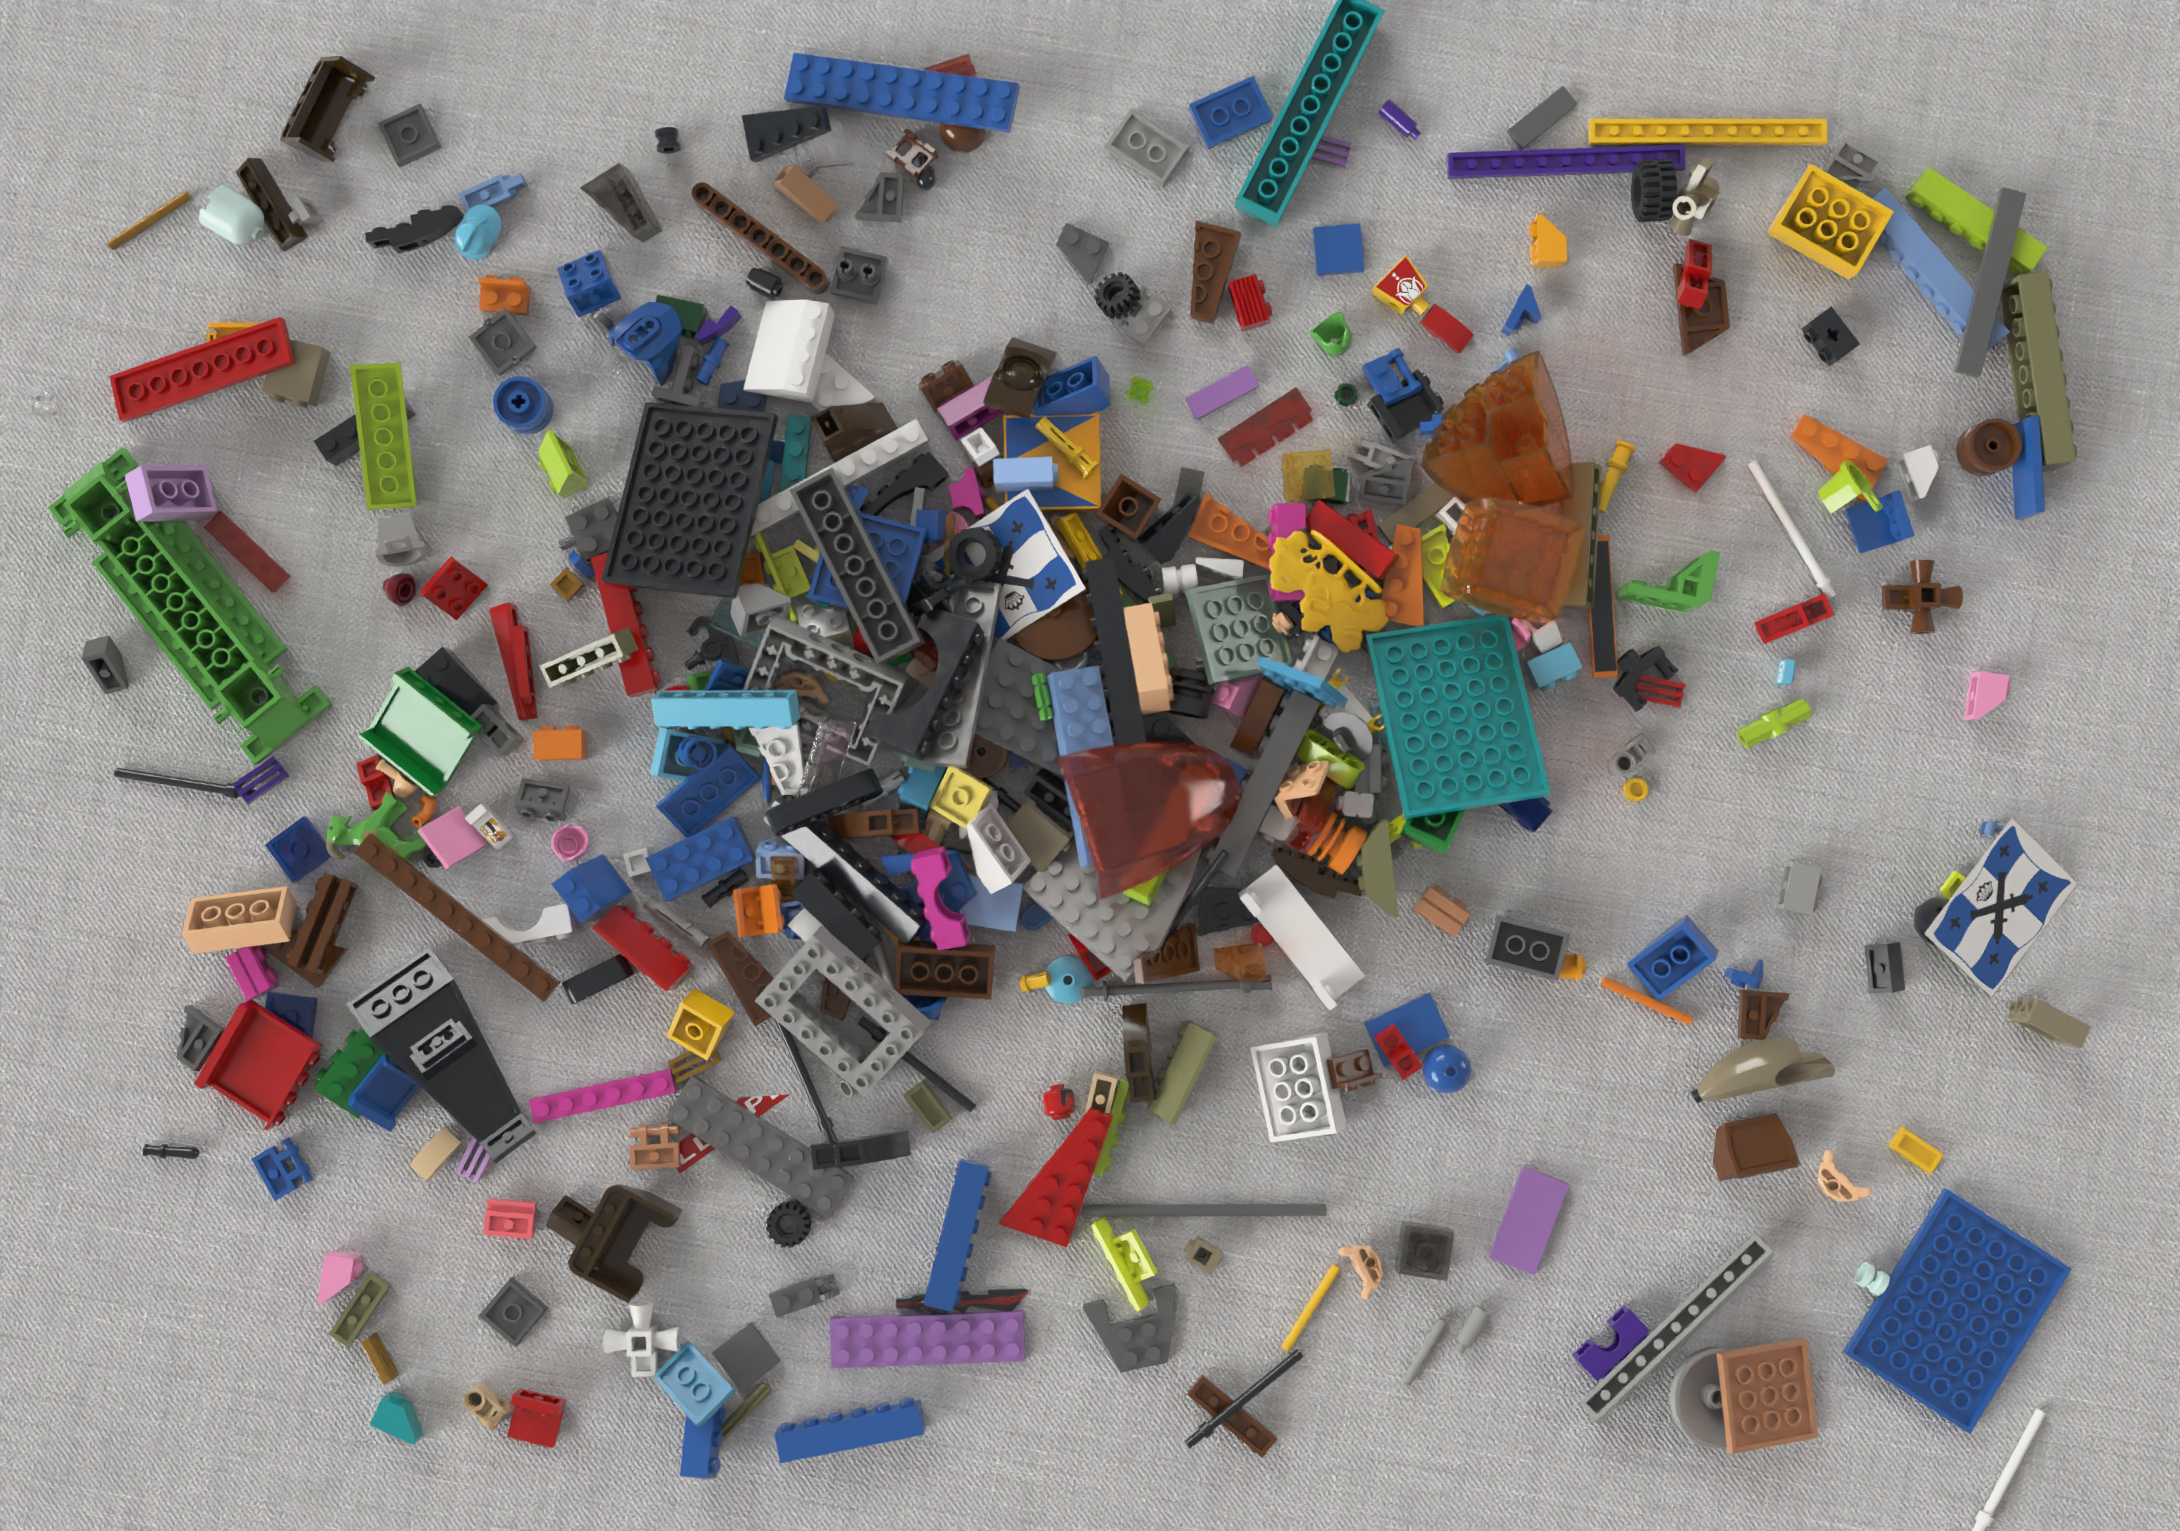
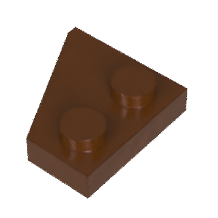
(1758, 1012)

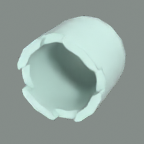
(232, 216)

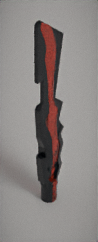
(996, 1299)

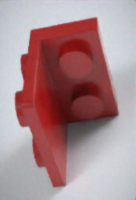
(536, 1417)

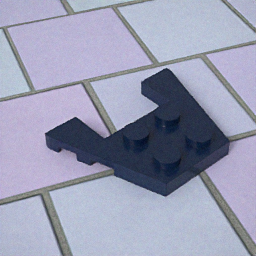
(734, 397)

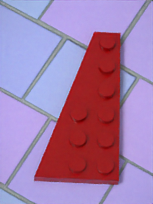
(1058, 1190)

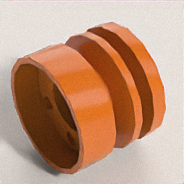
(1338, 843)

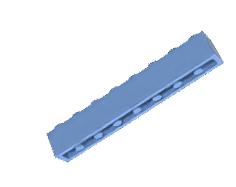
(1929, 268)

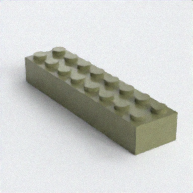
(2038, 364)

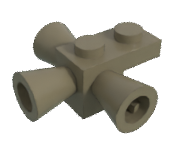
(1694, 198)

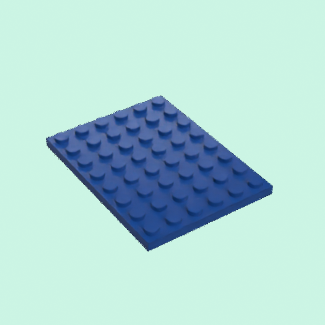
(1957, 1310)

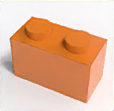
(560, 744)

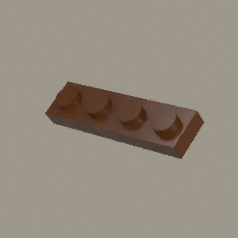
(1240, 1423)

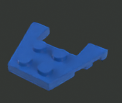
(954, 889)

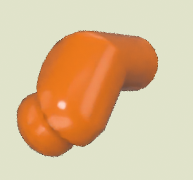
(426, 814)

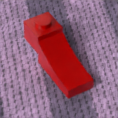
(1695, 274)
(1794, 618)

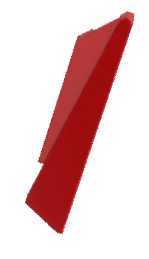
(516, 657)

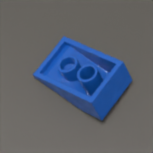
(1075, 390)
(1673, 958)

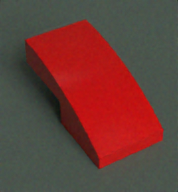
(1447, 328)
(375, 781)
(1398, 1051)

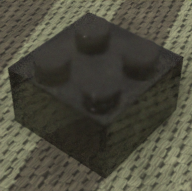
(1424, 1250)

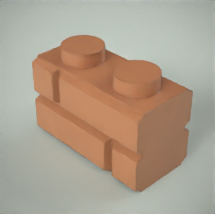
(1441, 910)

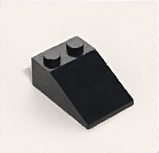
(455, 681)

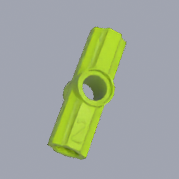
(1774, 723)

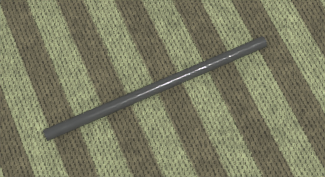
(1203, 1210)

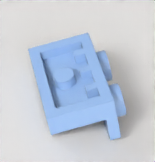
(772, 848)

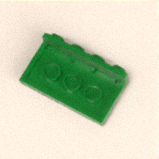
(348, 1069)

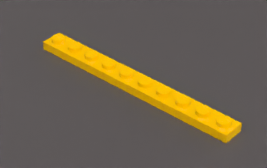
(1707, 131)

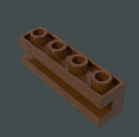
(322, 923)

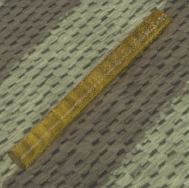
(949, 535)

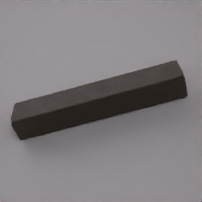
(271, 201)

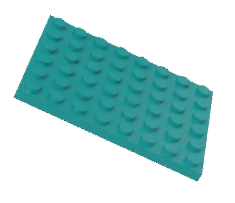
(1457, 716)

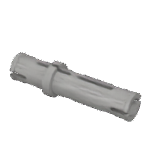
(677, 922)

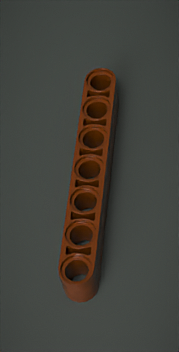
(752, 230)

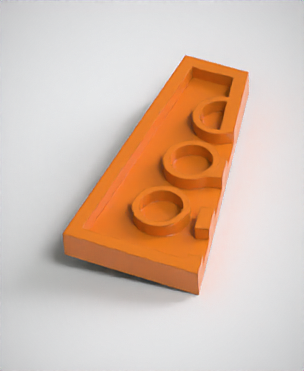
(1834, 448)

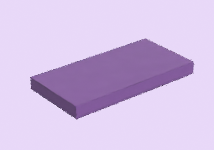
(1528, 1220)

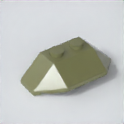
(1377, 868)

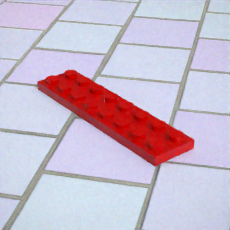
(202, 369)

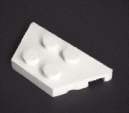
(838, 387)

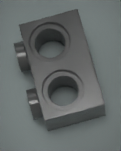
(496, 730)

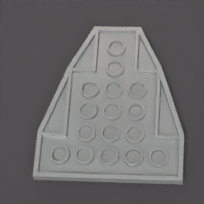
(1115, 926)

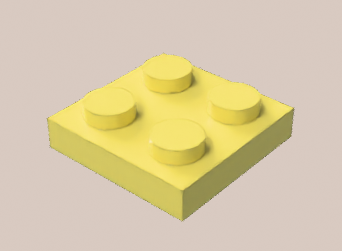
(960, 796)

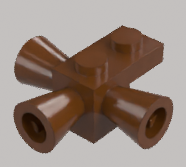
(1921, 597)

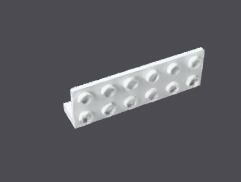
(1301, 935)

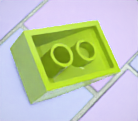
(561, 465)

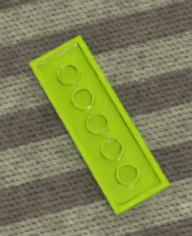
(383, 435)

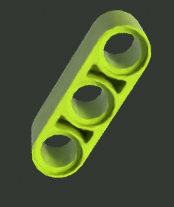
(1343, 766)

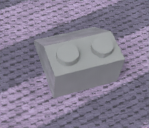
(757, 607)

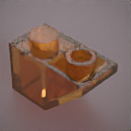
(1241, 962)

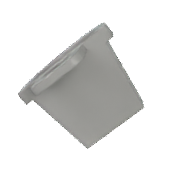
(399, 542)

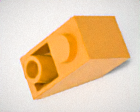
(1549, 244)

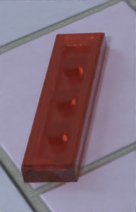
(247, 551)

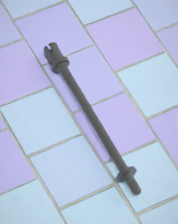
(1175, 987)

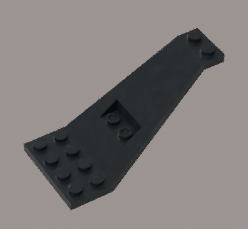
(417, 1013)

